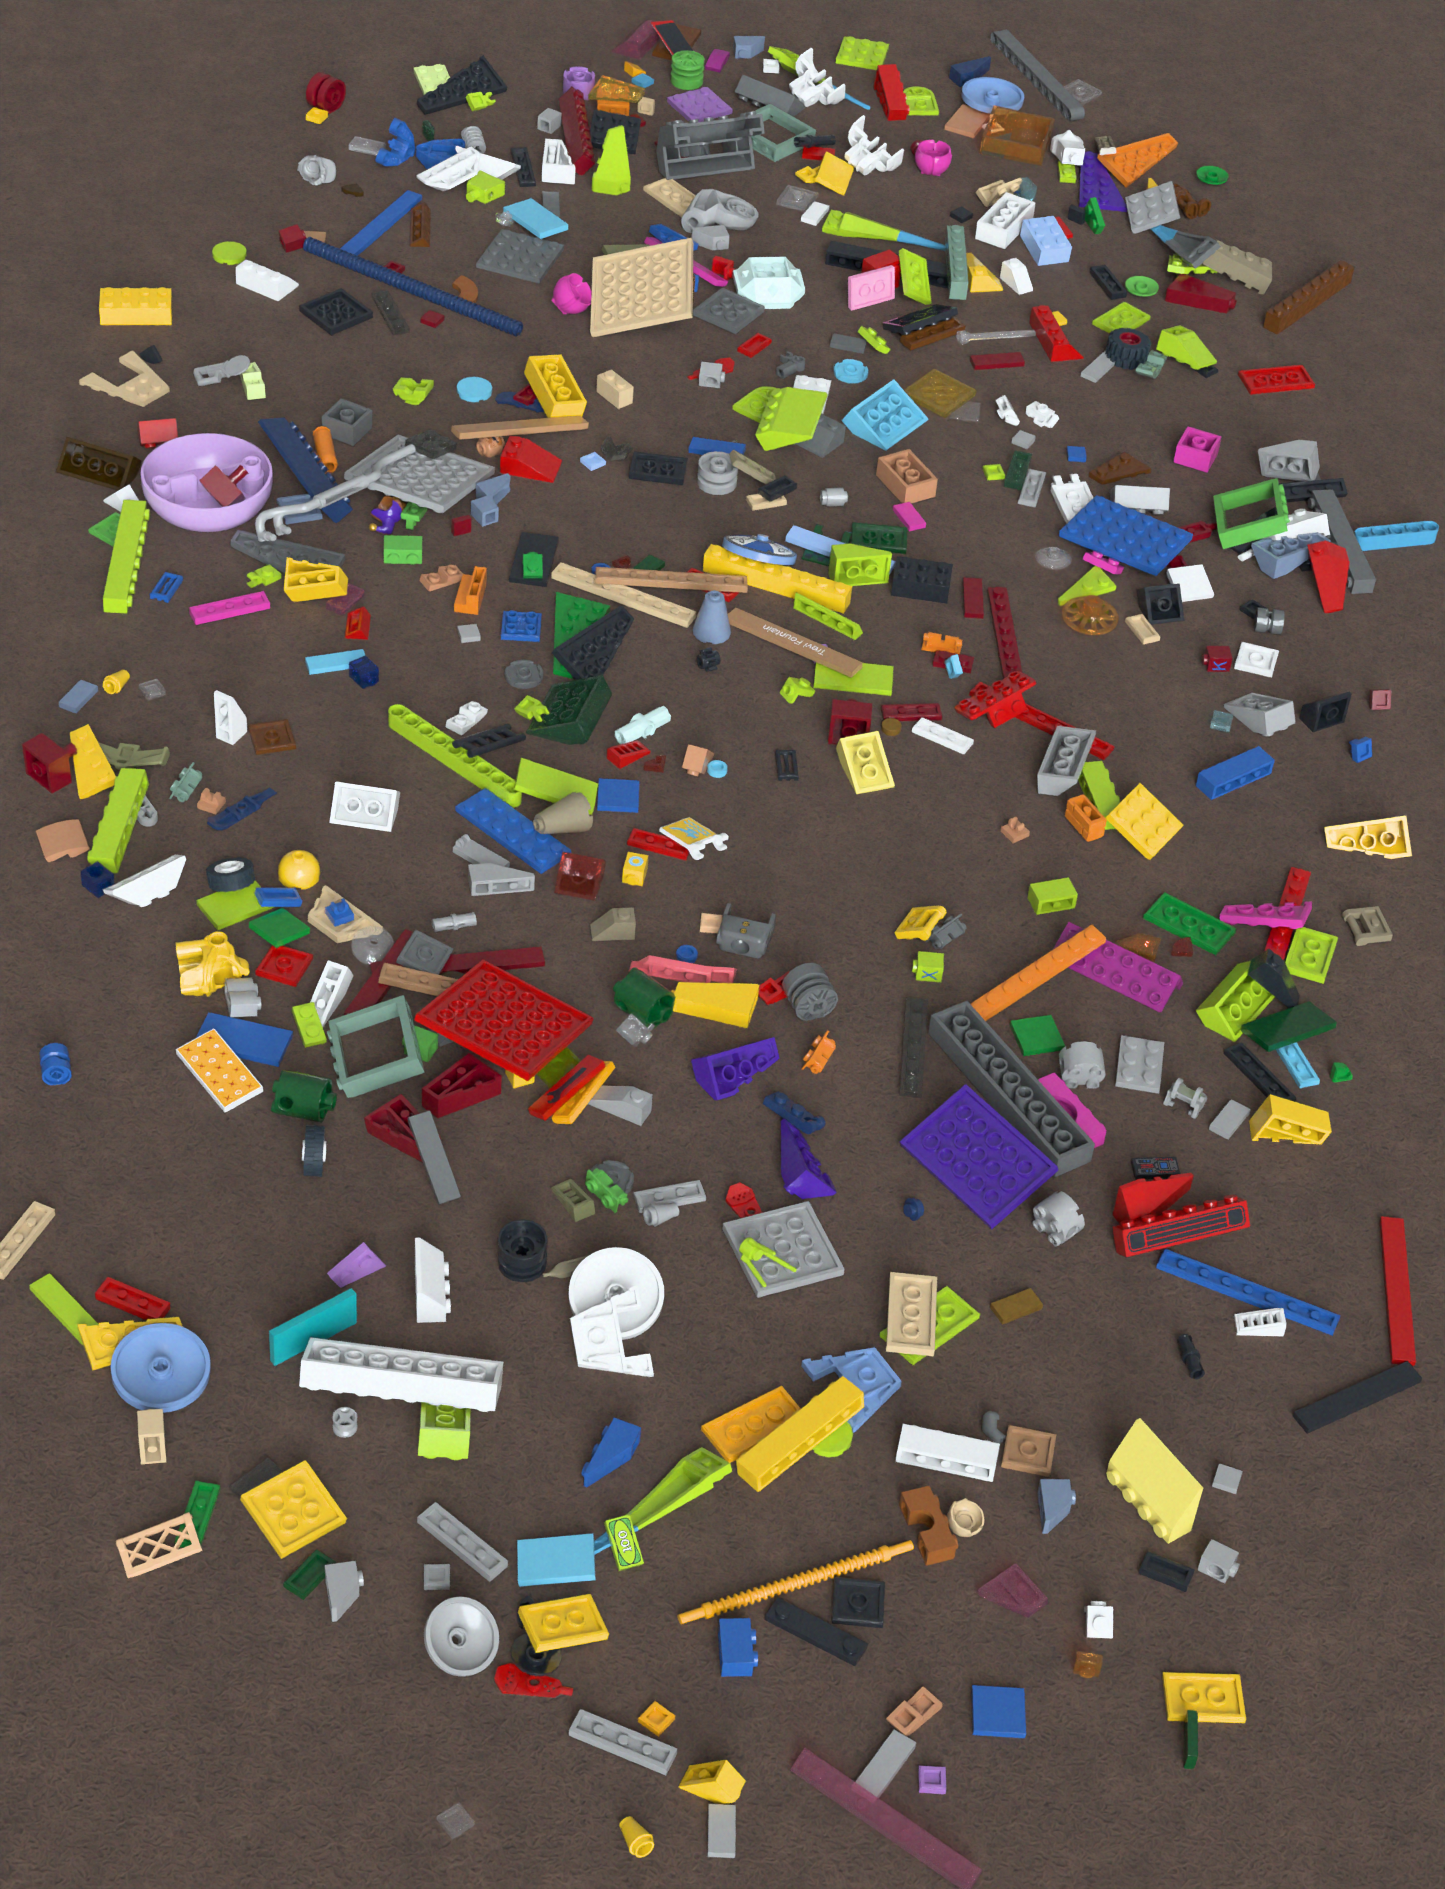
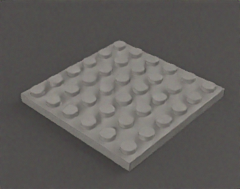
(423, 480)

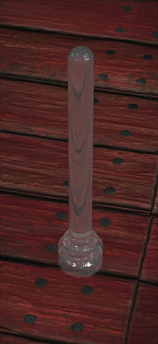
(964, 337)

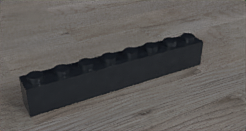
(852, 257)

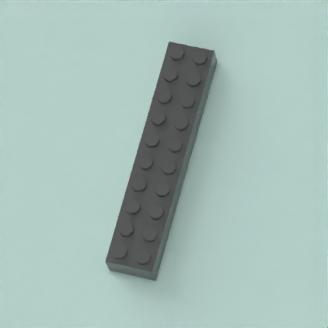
(1010, 1086)

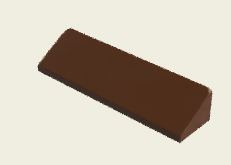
(420, 226)

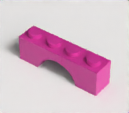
(1074, 1108)

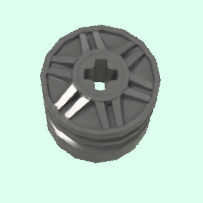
(810, 991)

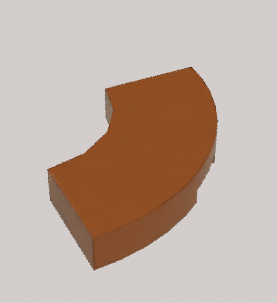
(466, 288)

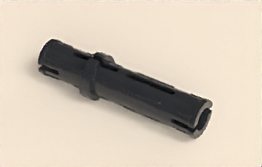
(810, 141)

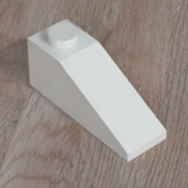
(229, 718)
(331, 989)

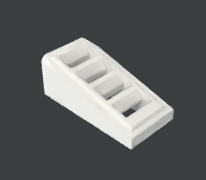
(1261, 1329)

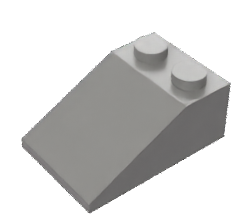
(1290, 460)
(1262, 713)

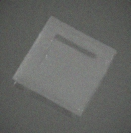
(152, 689)
(455, 1821)

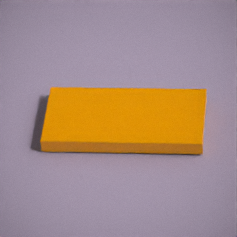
(747, 1424)

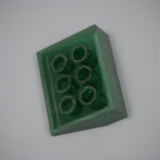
(573, 710)

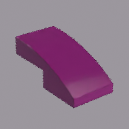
(717, 60)

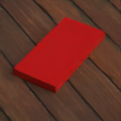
(1276, 379)

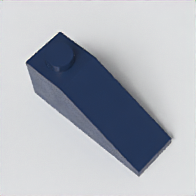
(969, 70)

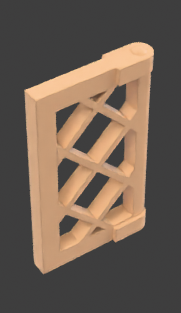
(175, 1553)

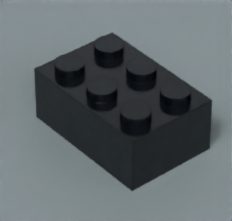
(921, 579)

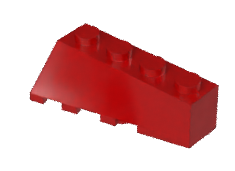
(1051, 335)

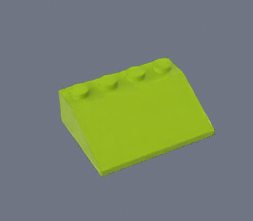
(790, 417)

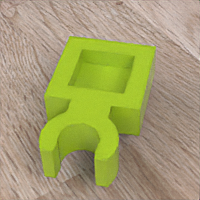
(478, 101)
(531, 707)

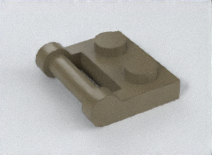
(1373, 923)

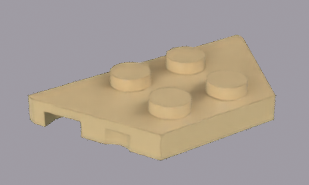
(345, 931)

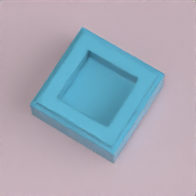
(953, 666)

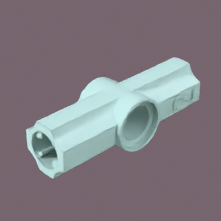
(642, 725)

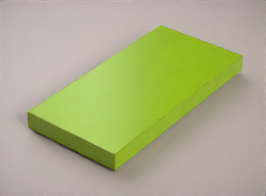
(870, 679)
(552, 783)
(951, 1318)

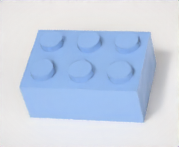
(1045, 240)

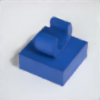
(1361, 749)
(339, 913)

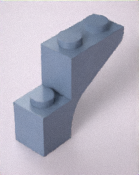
(488, 495)

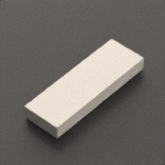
(942, 735)

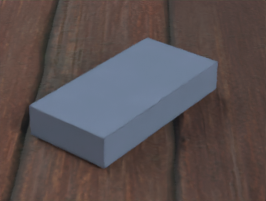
(78, 696)

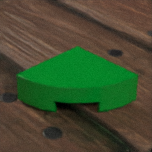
(1340, 1072)

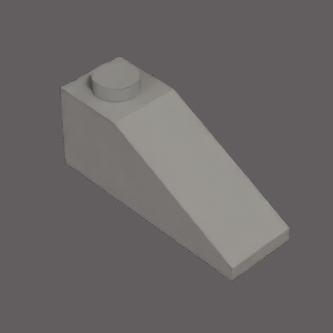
(497, 879)
(624, 1102)

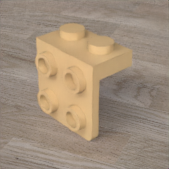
(993, 192)

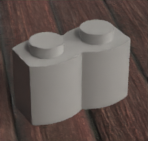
(242, 997)

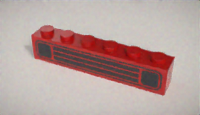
(1181, 1226)

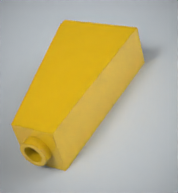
(717, 1001)

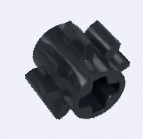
(708, 659)

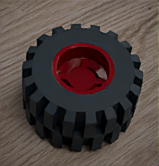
(1127, 348)

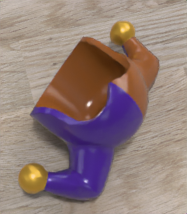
(388, 514)

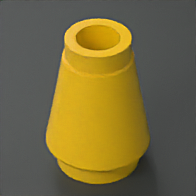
(115, 682)
(636, 1837)

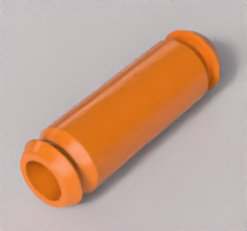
(325, 447)

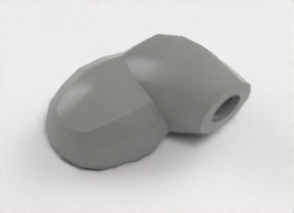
(718, 208)

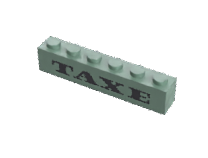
(956, 262)

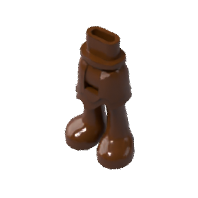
(1189, 205)

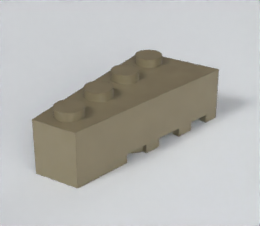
(1241, 265)

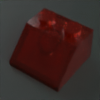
(580, 876)

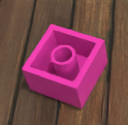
(1197, 449)

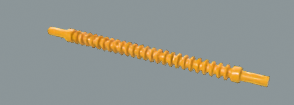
(708, 1610)

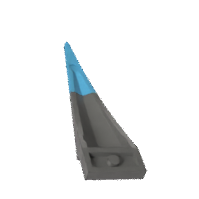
(1189, 247)

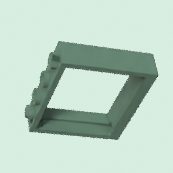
(772, 150)
(385, 1074)

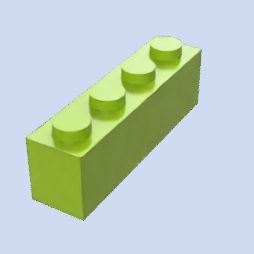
(1099, 789)

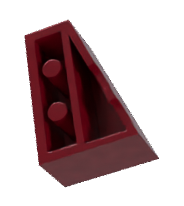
(391, 1125)

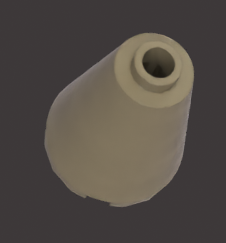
(565, 816)

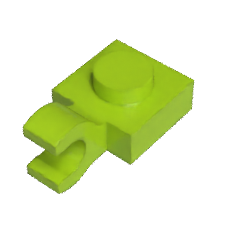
(263, 575)

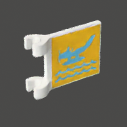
(694, 836)

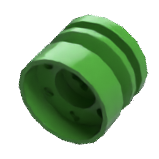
(687, 70)

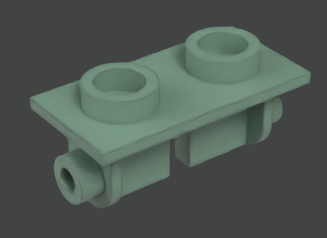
(188, 777)

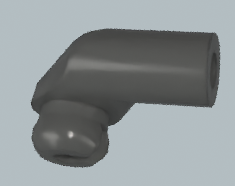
(989, 1427)

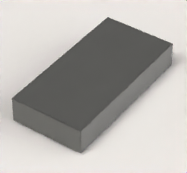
(848, 343)

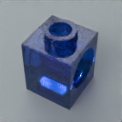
(363, 672)
(96, 878)

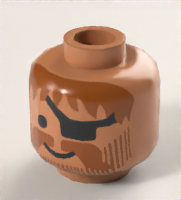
(490, 446)

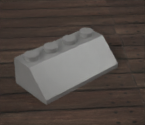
(1064, 759)

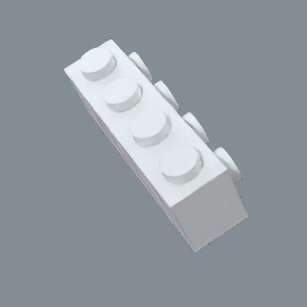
(947, 1452)

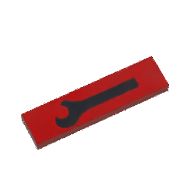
(566, 1087)

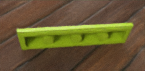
(827, 616)

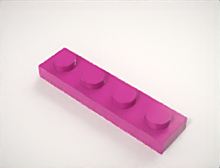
(229, 607)

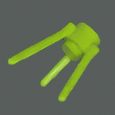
(753, 1251)

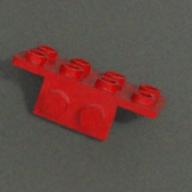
(999, 701)

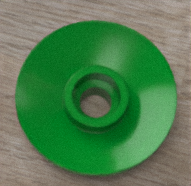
(1212, 175)

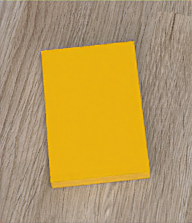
(834, 173)
(563, 1623)
(1211, 1695)

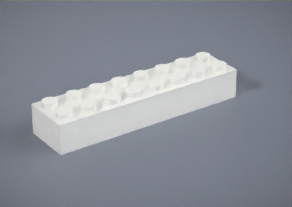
(401, 1374)

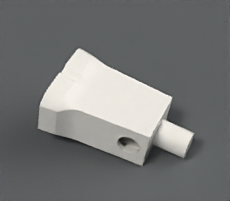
(1068, 148)

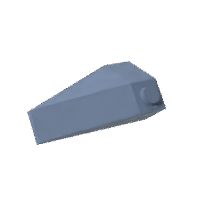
(1284, 555)

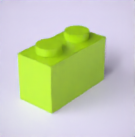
(1052, 896)

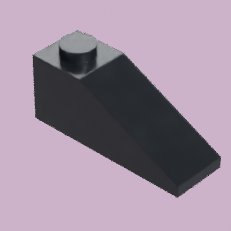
(1274, 976)

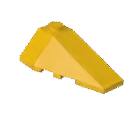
(979, 277)
(1380, 836)

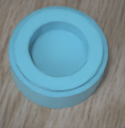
(717, 768)

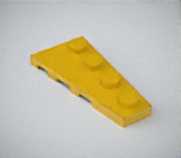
(103, 1339)

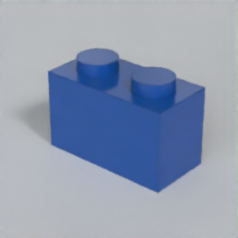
(736, 1647)

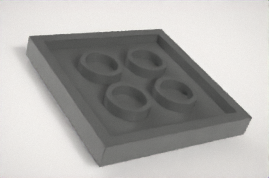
(728, 310)

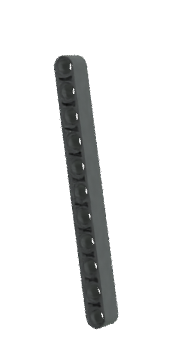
(1038, 75)

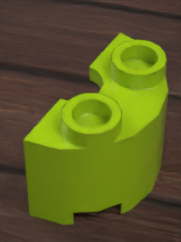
(411, 391)

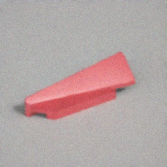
(683, 971)

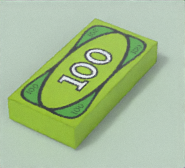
(623, 1542)

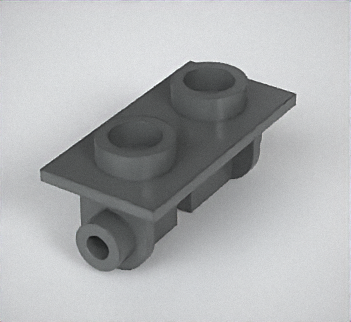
(951, 926)

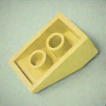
(865, 762)

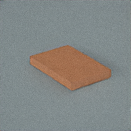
(967, 121)

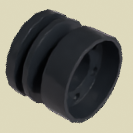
(522, 1250)

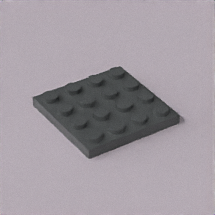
(520, 256)

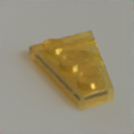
(616, 90)

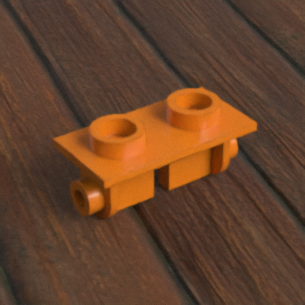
(933, 642)
(814, 1058)

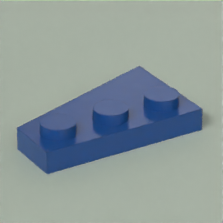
(666, 234)

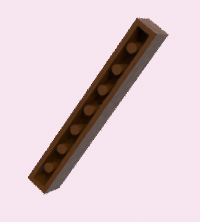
(1308, 297)

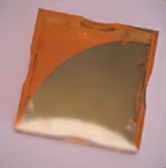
(1017, 135)

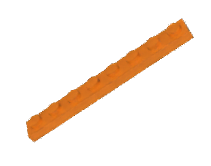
(1038, 972)

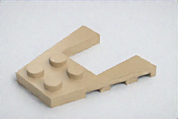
(139, 390)

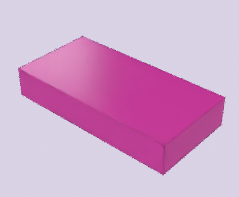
(909, 516)

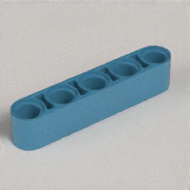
(1396, 535)

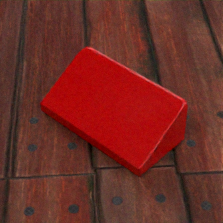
(358, 624)

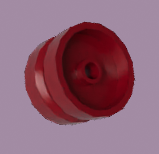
(325, 92)

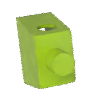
(484, 188)

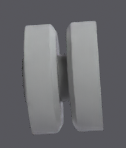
(716, 473)

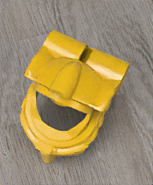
(207, 964)

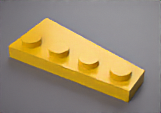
(90, 764)

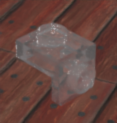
(635, 1031)

